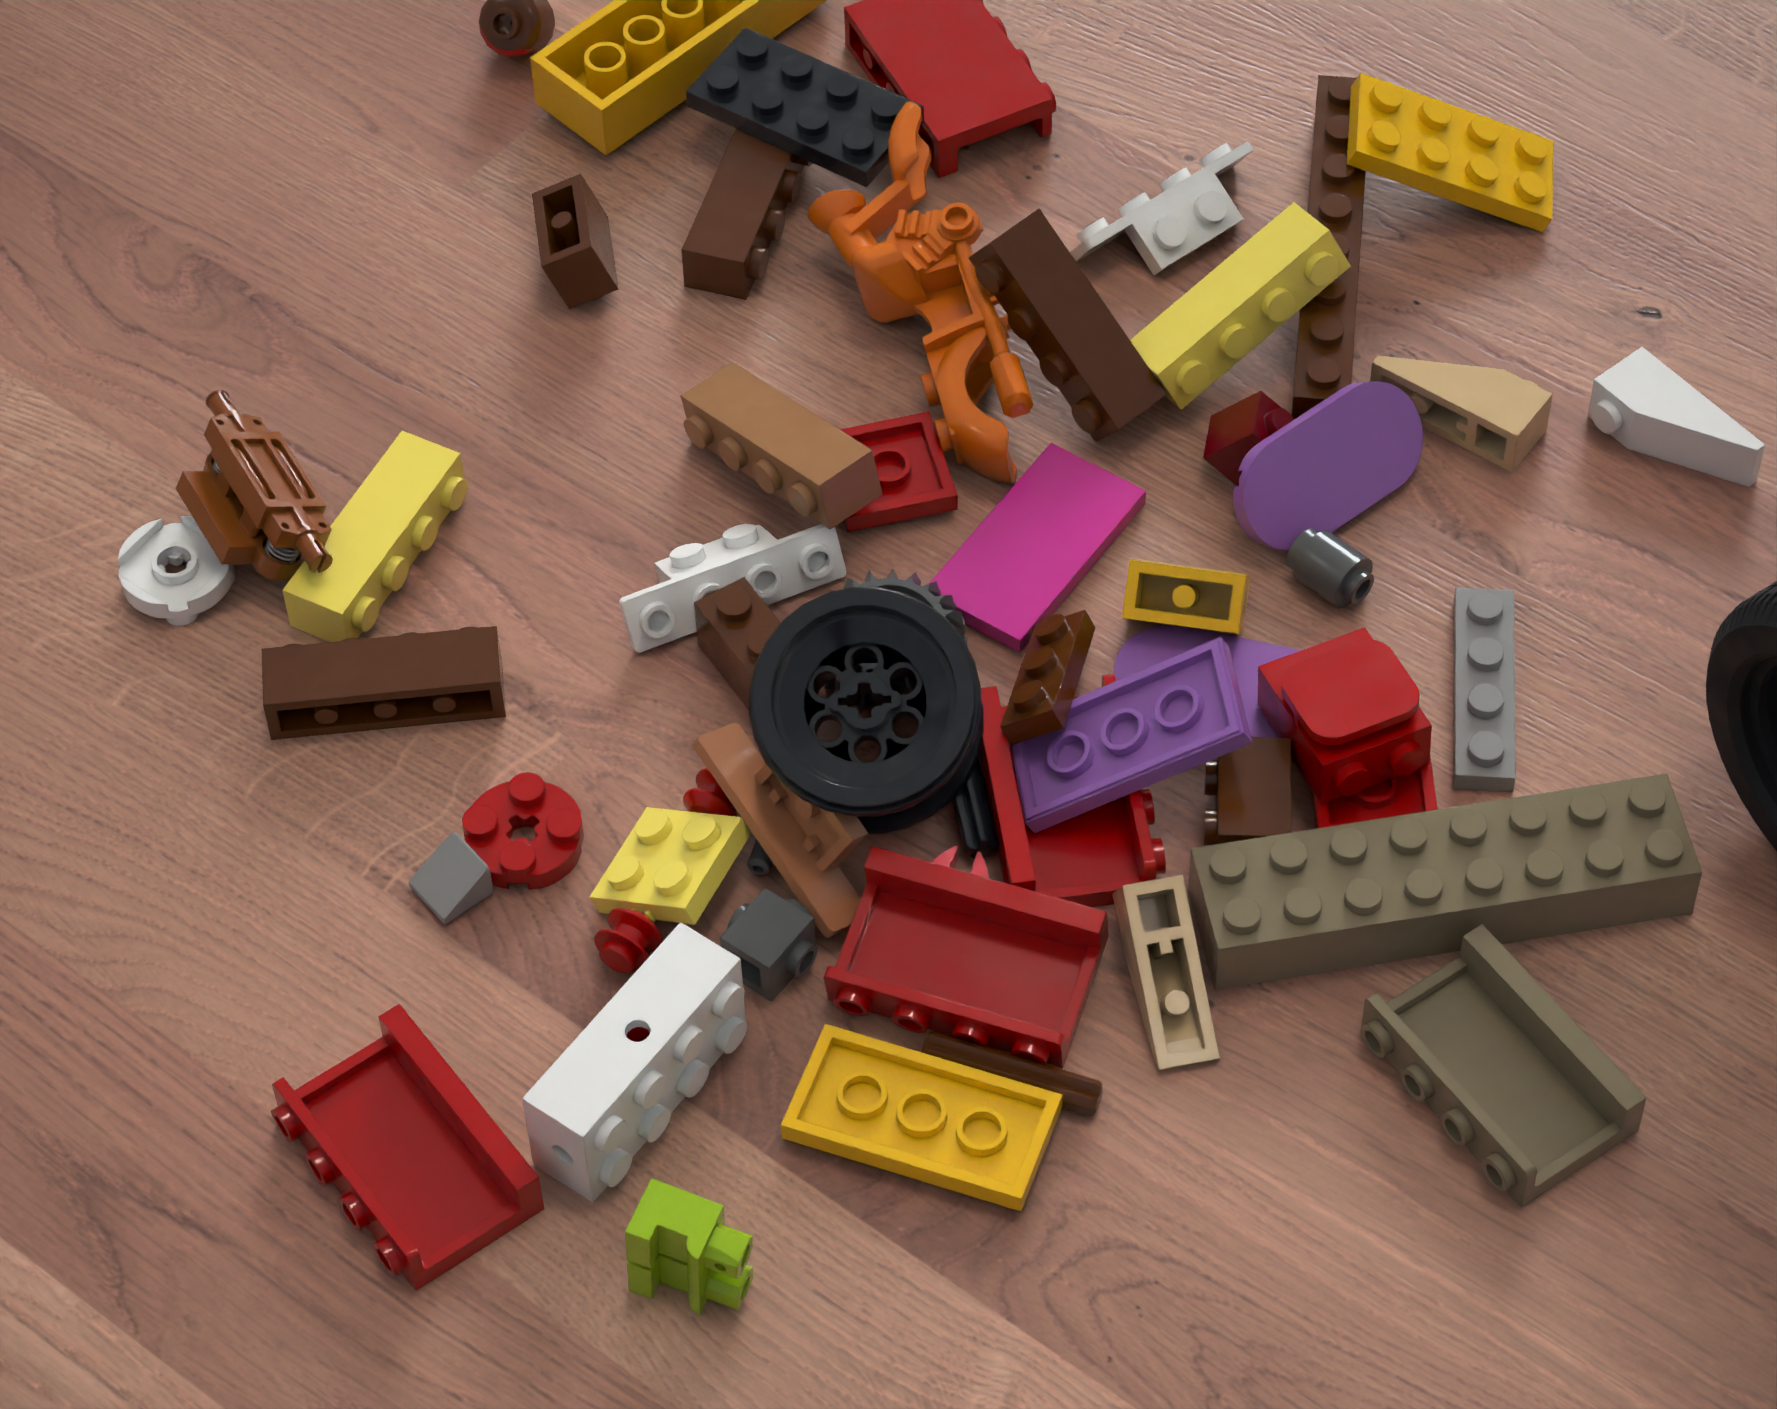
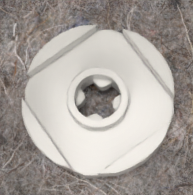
(172, 595)

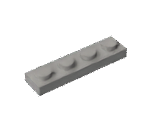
(1483, 690)

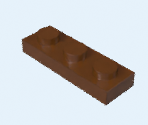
(1048, 676)

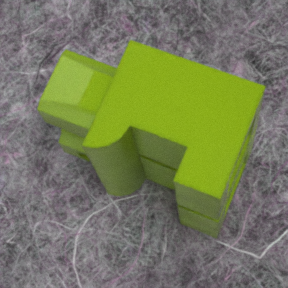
(684, 1245)

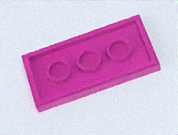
(1037, 545)

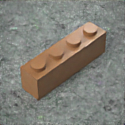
(781, 445)

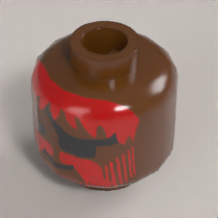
(516, 26)

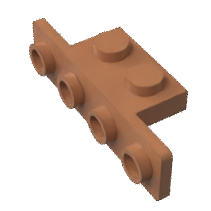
(796, 835)

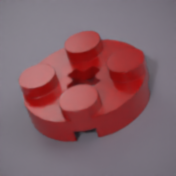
(519, 804)

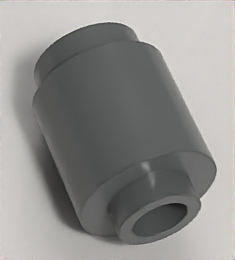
(1330, 567)

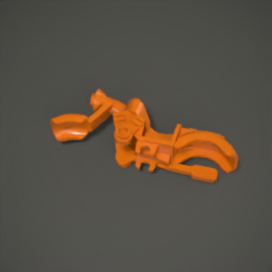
(928, 274)

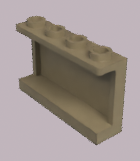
(1504, 1069)

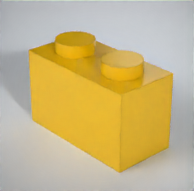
(1186, 596)

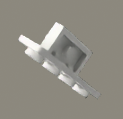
(1176, 221)
(746, 550)

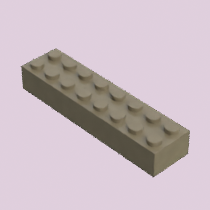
(1432, 876)

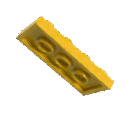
(1450, 152)
(922, 1117)

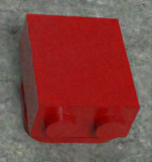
(1346, 713)

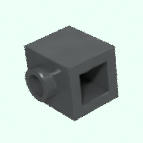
(772, 941)

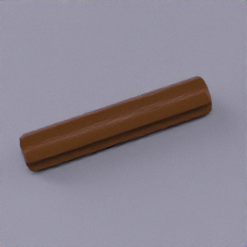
(1078, 1091)

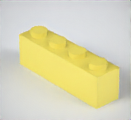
(1240, 303)
(377, 539)

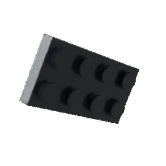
(800, 105)

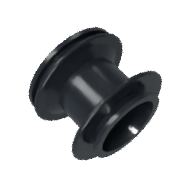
(905, 639)

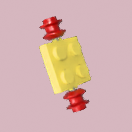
(666, 872)

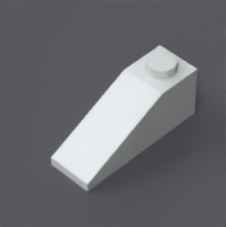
(1670, 420)

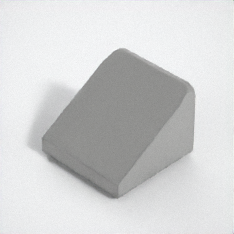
(452, 879)

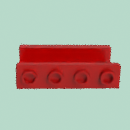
(954, 65)
(1079, 857)
(968, 957)
(409, 1153)

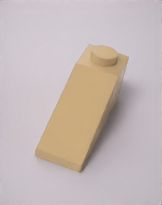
(1472, 405)
(1166, 971)

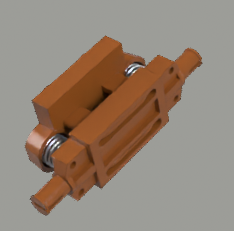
(255, 497)

